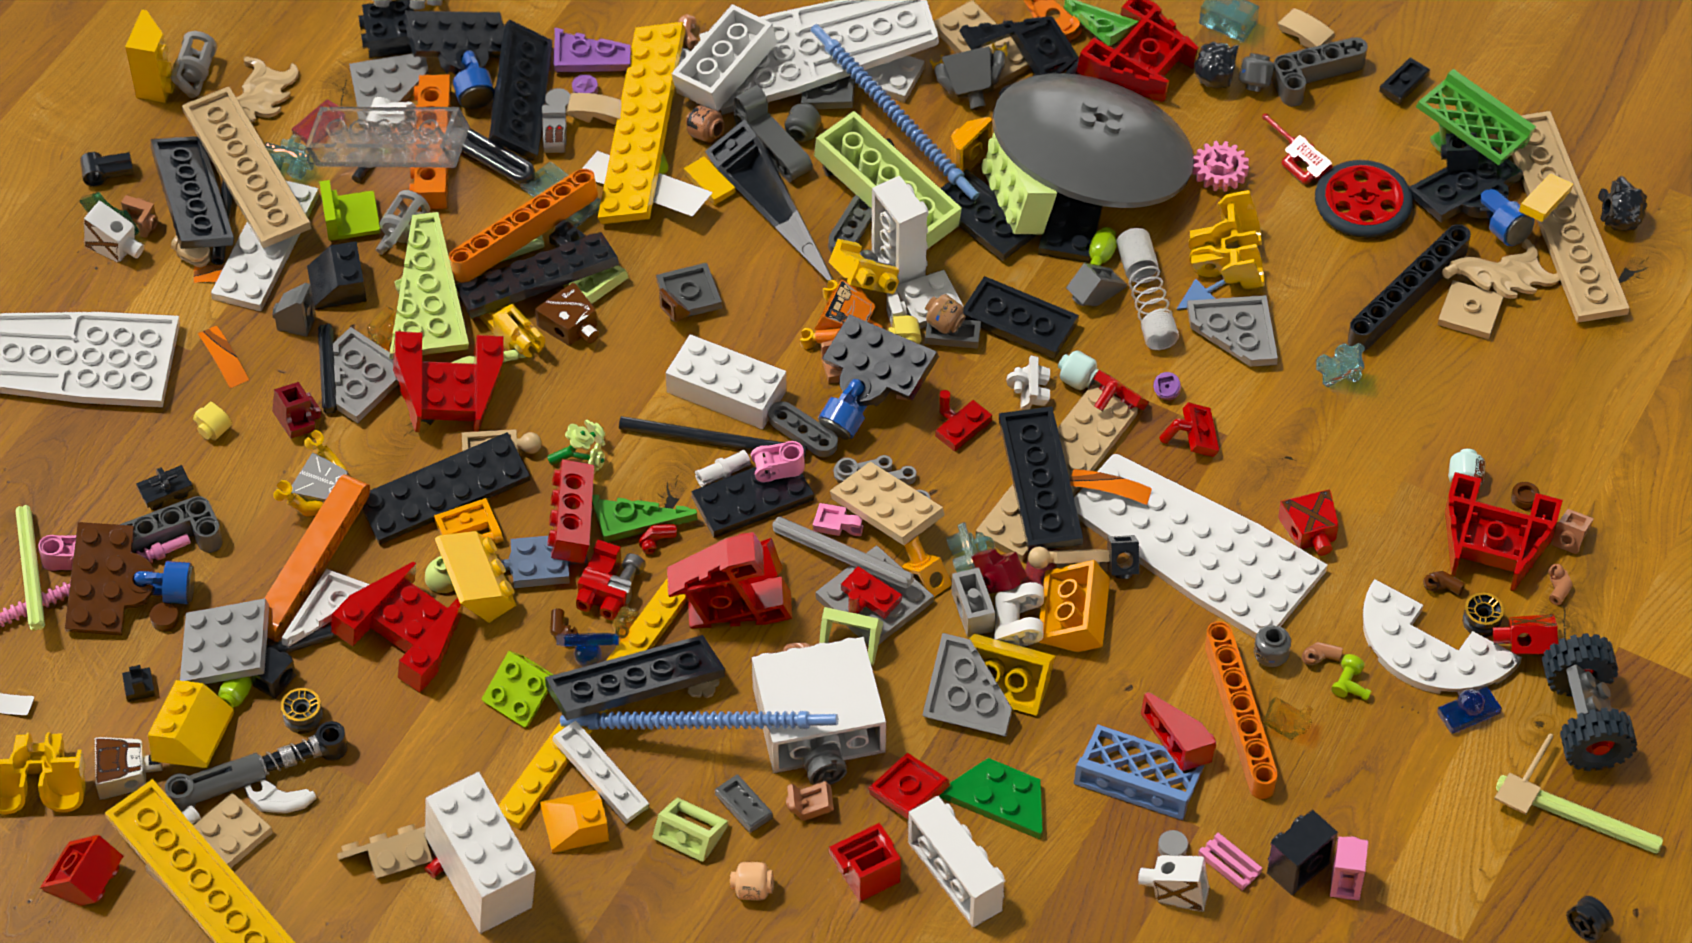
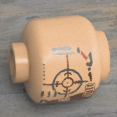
(752, 881)

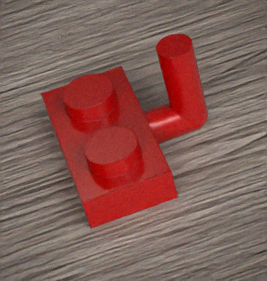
(1111, 386)
(961, 425)
(1199, 427)
(869, 592)

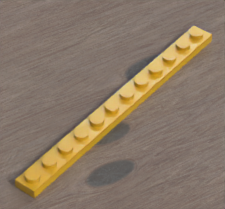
(550, 760)

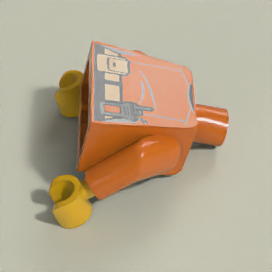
(842, 301)

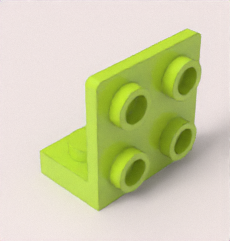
(349, 214)
(517, 688)

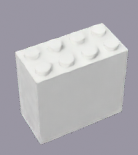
(821, 681)
(479, 852)

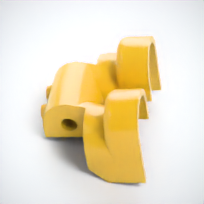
(1238, 224)
(60, 780)

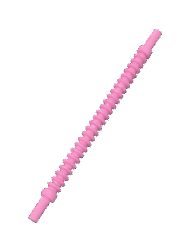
(156, 552)

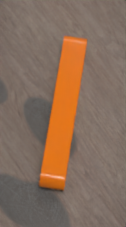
(523, 225)
(314, 553)
(1241, 720)

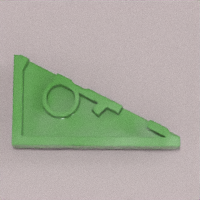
(1104, 24)
(629, 518)

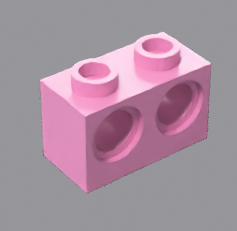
(1348, 868)

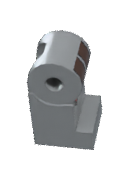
(554, 128)

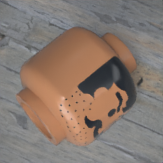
(705, 124)

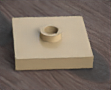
(1470, 309)

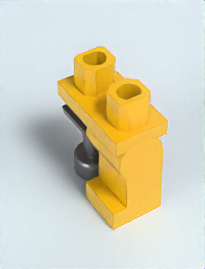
(863, 267)

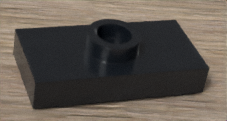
(1404, 80)

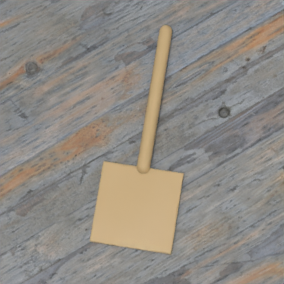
(1519, 792)

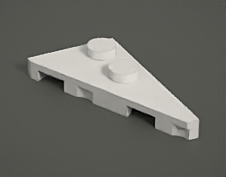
(321, 603)

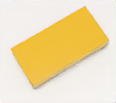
(706, 176)

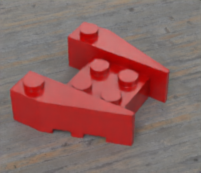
(1143, 55)
(447, 388)
(1494, 533)
(720, 588)
(403, 617)

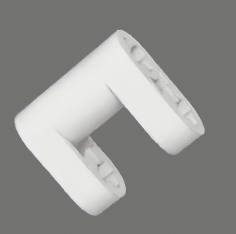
(1007, 615)

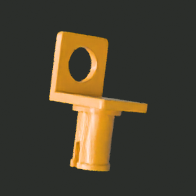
(925, 566)

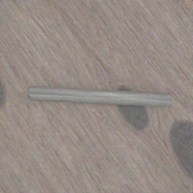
(843, 552)

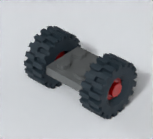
(1599, 733)

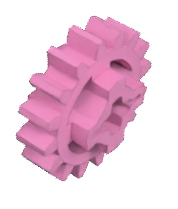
(1220, 166)

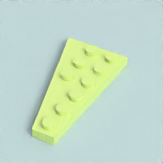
(428, 290)

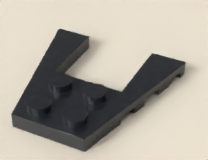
(1037, 39)

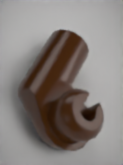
(1443, 580)
(557, 623)

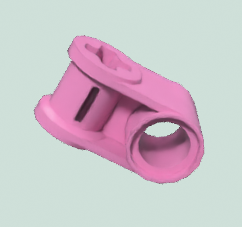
(780, 461)
(64, 552)

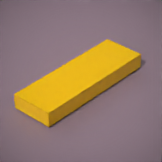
(1546, 197)

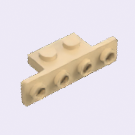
(393, 853)

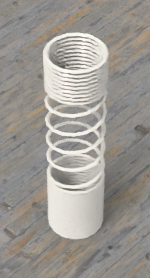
(1140, 264)

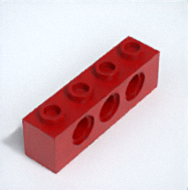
(572, 511)

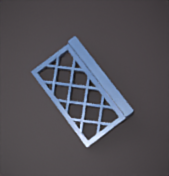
(1132, 786)

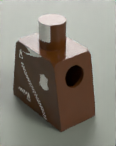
(568, 316)

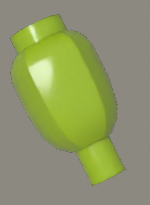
(1102, 246)
(235, 690)

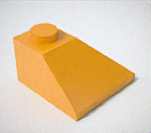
(970, 143)
(575, 821)

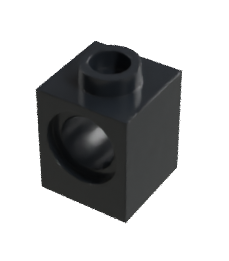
(1458, 153)
(1123, 544)
(277, 674)

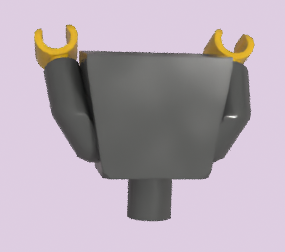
(971, 73)

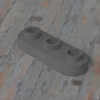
(854, 217)
(798, 421)

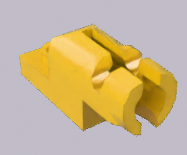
(516, 329)

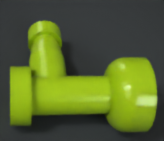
(1351, 666)

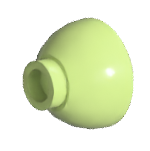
(437, 577)

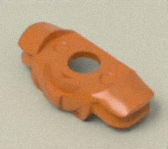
(1069, 24)

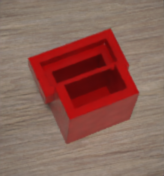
(868, 861)

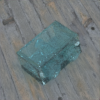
(1229, 17)

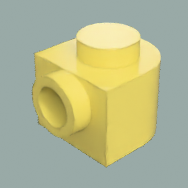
(906, 327)
(212, 421)

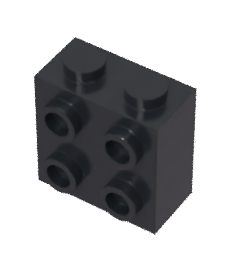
(385, 29)

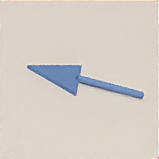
(1199, 292)

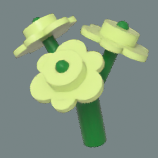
(582, 438)

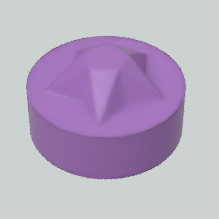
(585, 84)
(1167, 386)

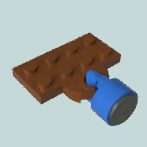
(112, 579)

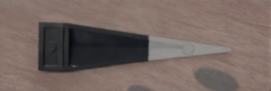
(750, 169)

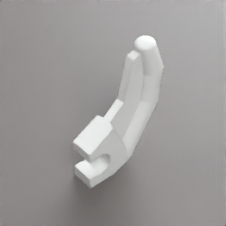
(277, 801)

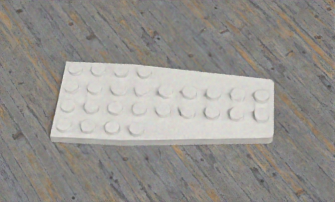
(867, 29)
(88, 356)
(1204, 549)

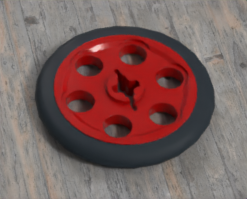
(1377, 174)

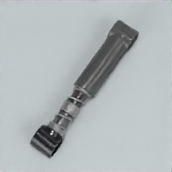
(254, 767)

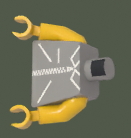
(314, 480)

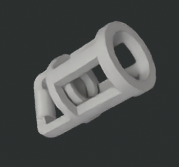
(193, 64)
(397, 227)

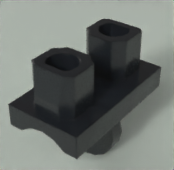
(164, 487)

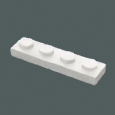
(600, 772)

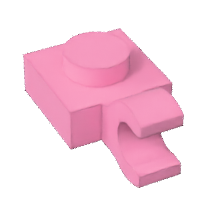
(833, 519)

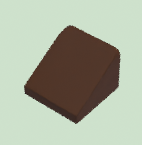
(672, 306)

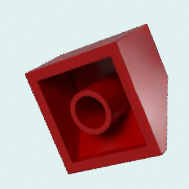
(83, 870)

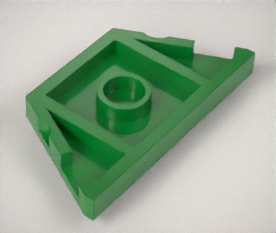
(1000, 795)

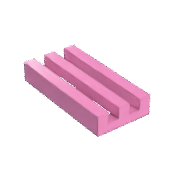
(1230, 854)

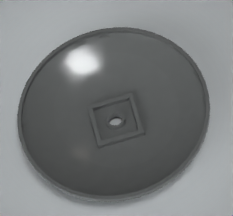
(1093, 140)

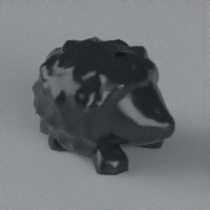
(1216, 64)
(1623, 206)

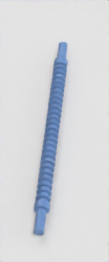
(889, 106)
(802, 720)

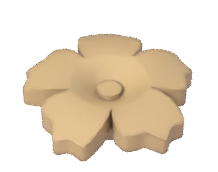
(705, 689)

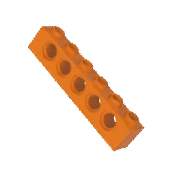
(432, 181)

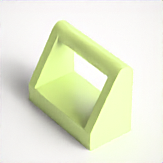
(854, 620)
(686, 835)

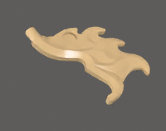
(264, 89)
(1509, 274)

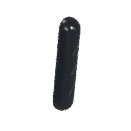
(498, 158)

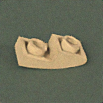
(1307, 28)
(588, 105)

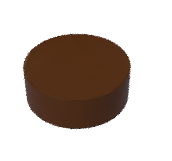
(1523, 495)
(164, 616)

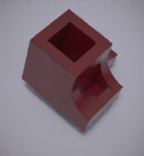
(295, 409)
(999, 571)

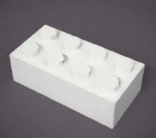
(724, 58)
(899, 228)
(725, 381)
(956, 860)

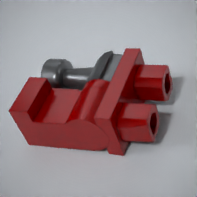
(601, 585)

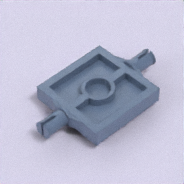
(532, 563)

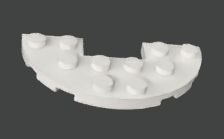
(1424, 659)

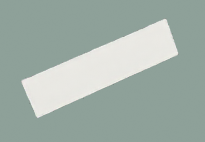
(668, 191)

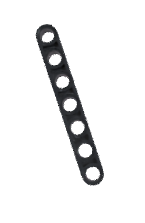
(1408, 287)

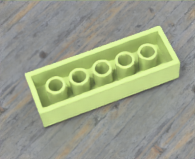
(867, 159)

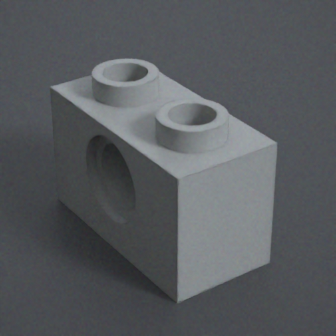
(973, 602)

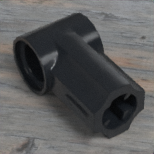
(97, 168)

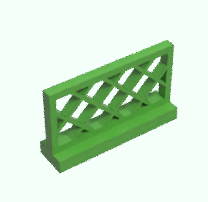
(1482, 108)

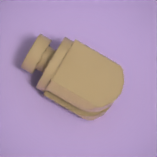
(196, 256)

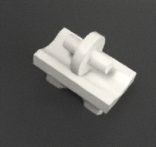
(1026, 382)

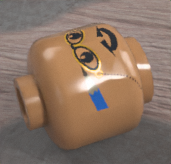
(945, 314)

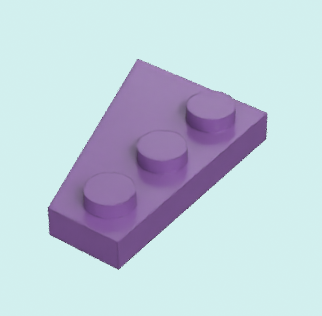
(582, 54)

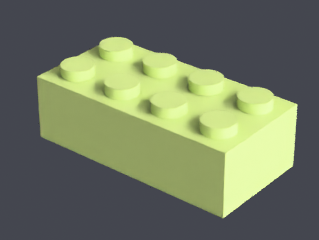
(1022, 198)

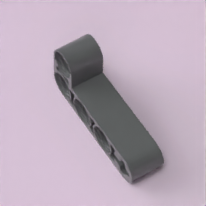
(1315, 64)
(784, 151)
(187, 517)

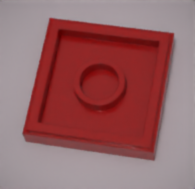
(908, 785)

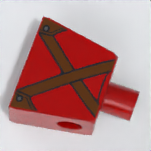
(1310, 521)
(1540, 631)

